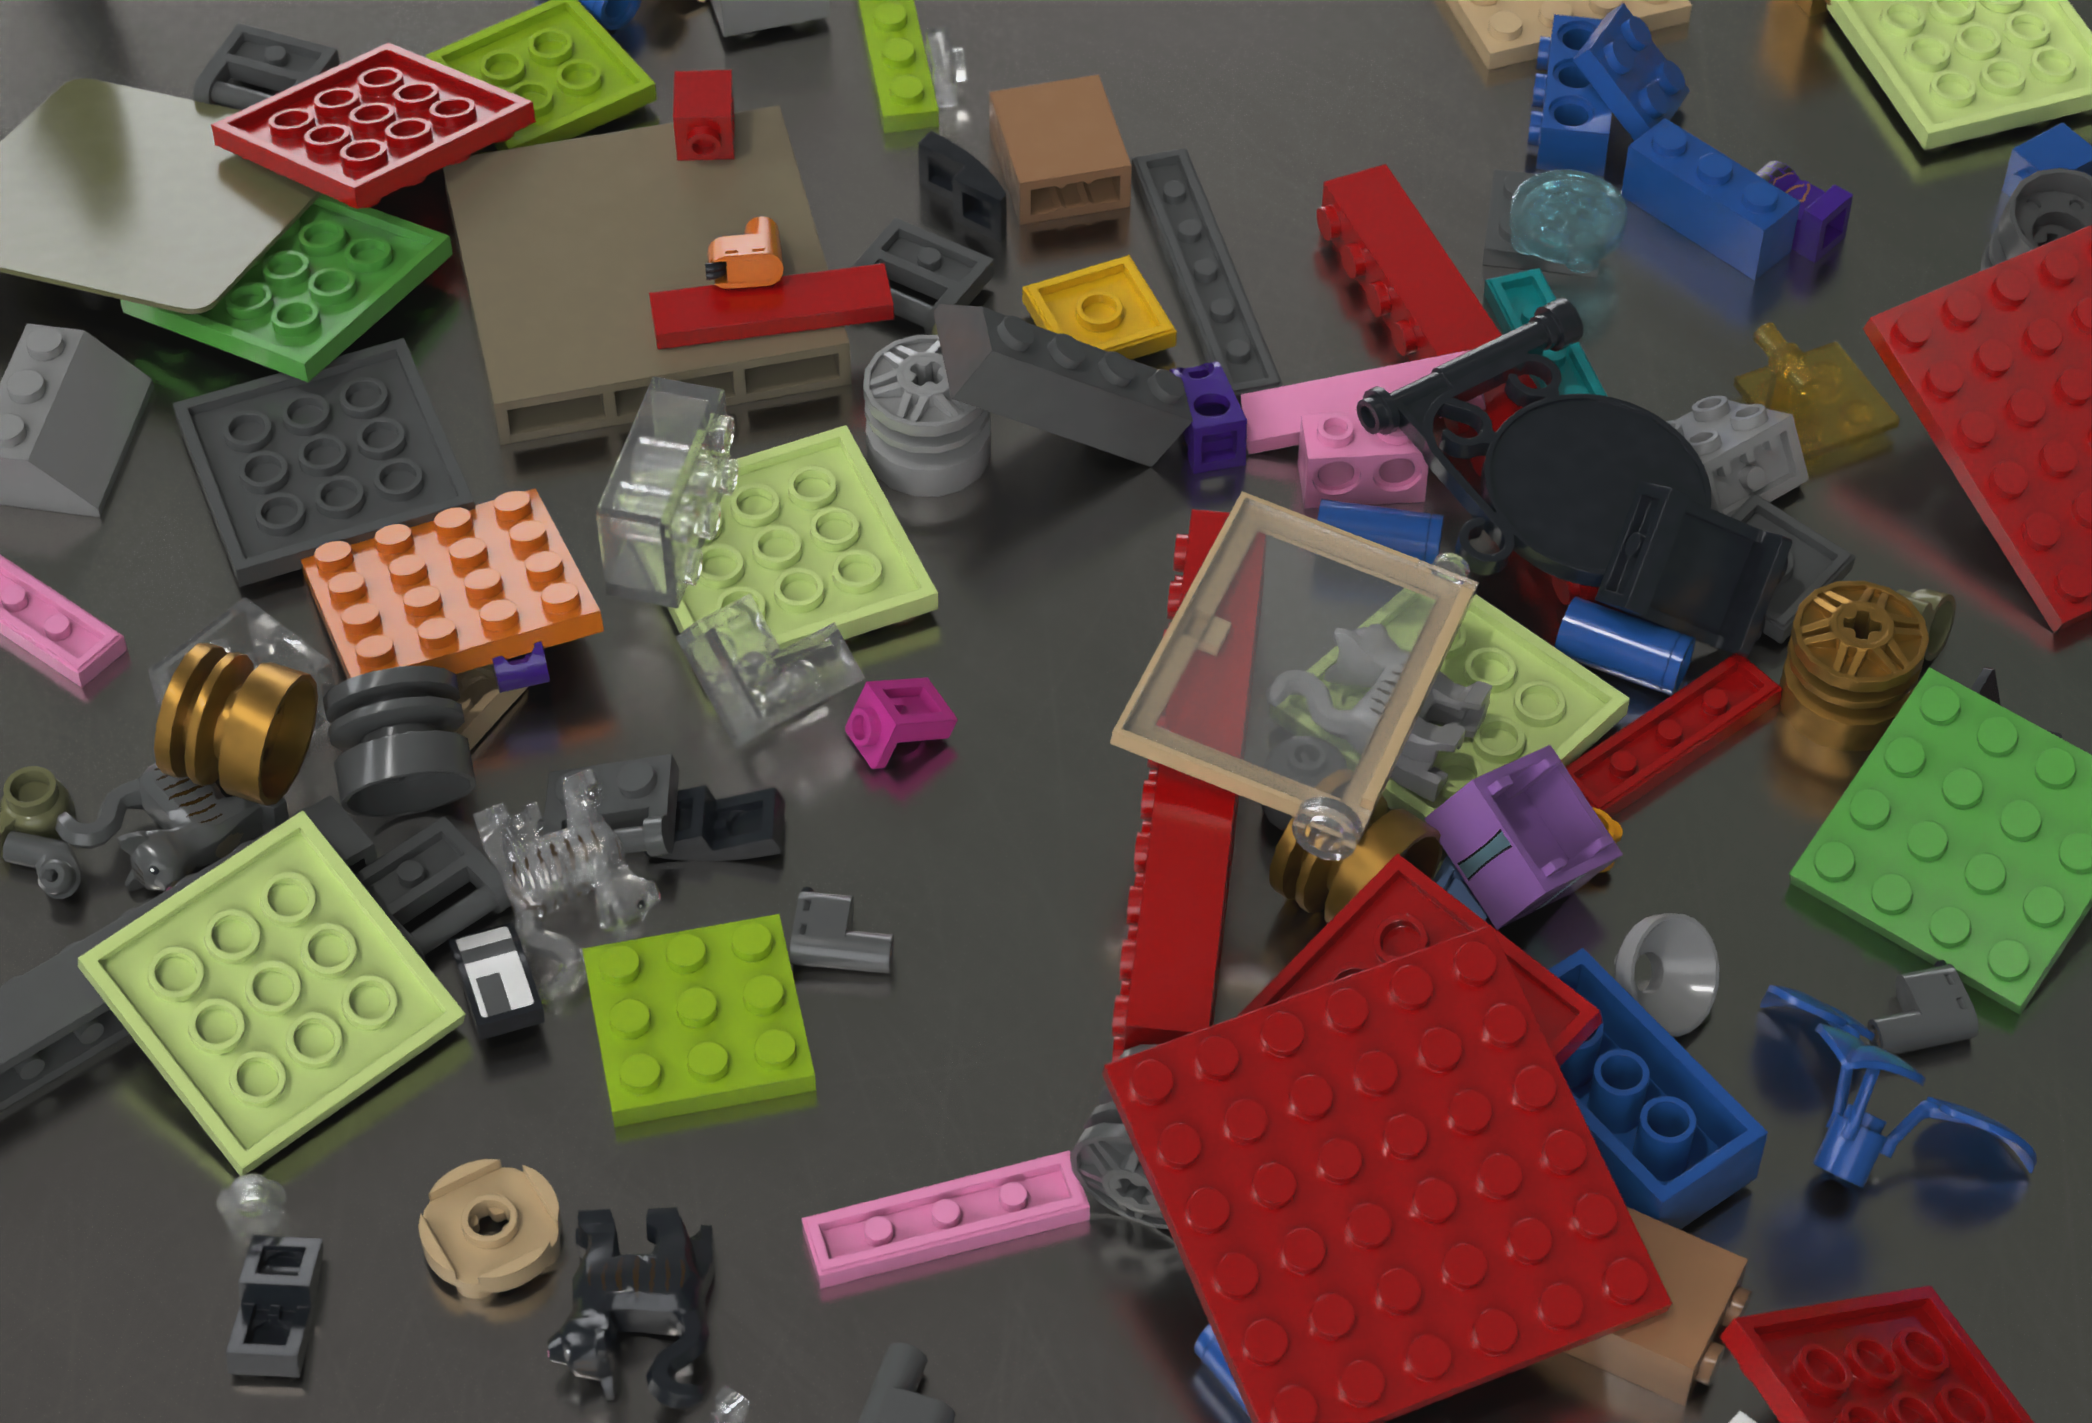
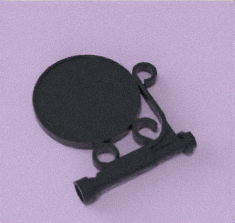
(1555, 469)

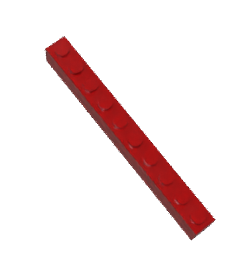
(1415, 290)

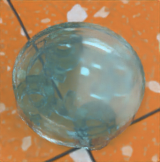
(1567, 218)

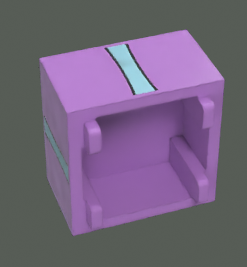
(1523, 836)

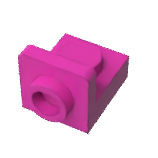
(897, 713)

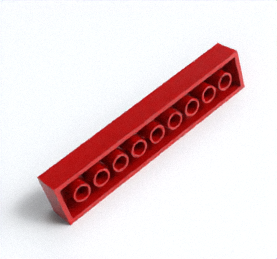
(1181, 875)

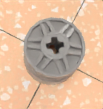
(914, 428)

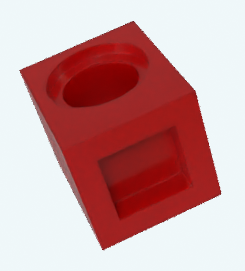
(704, 115)

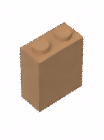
(1059, 149)
(1680, 1345)

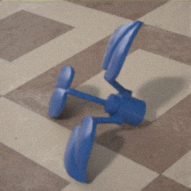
(1854, 1134)

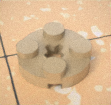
(499, 1261)

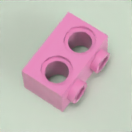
(1353, 466)

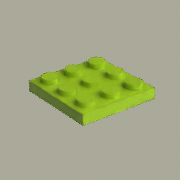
(558, 62)
(698, 1020)

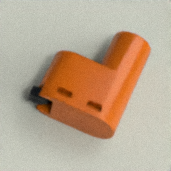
(747, 258)

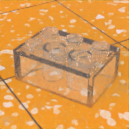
(666, 492)

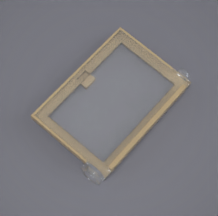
(1298, 669)

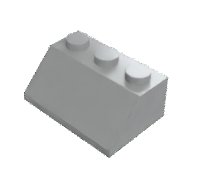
(66, 420)

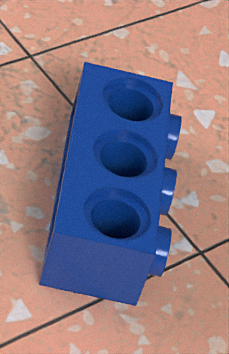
(1574, 118)

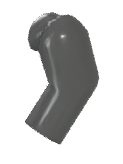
(53, 859)

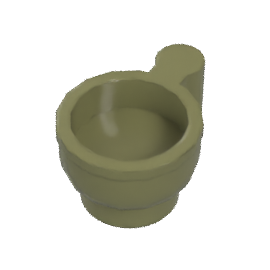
(1939, 616)
(33, 803)

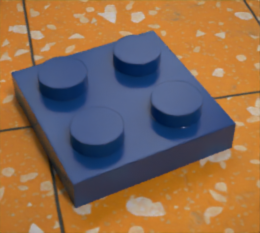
(1631, 72)

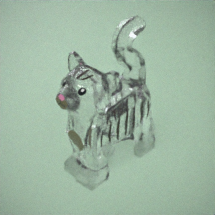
(561, 867)

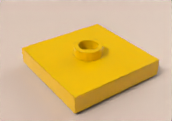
(1103, 308)

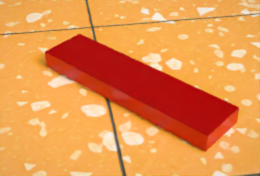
(787, 306)
(1674, 734)

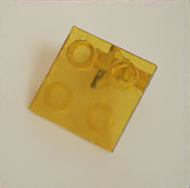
(1821, 389)

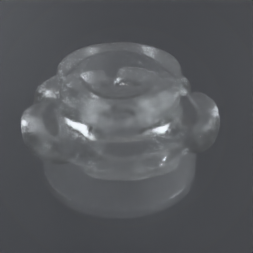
(252, 1205)

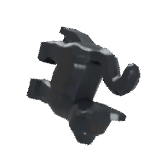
(638, 1294)

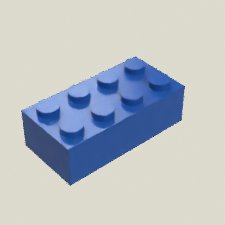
(1653, 1110)

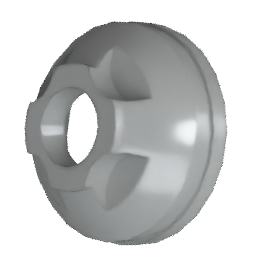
(1682, 970)

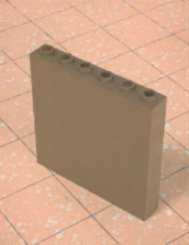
(577, 236)

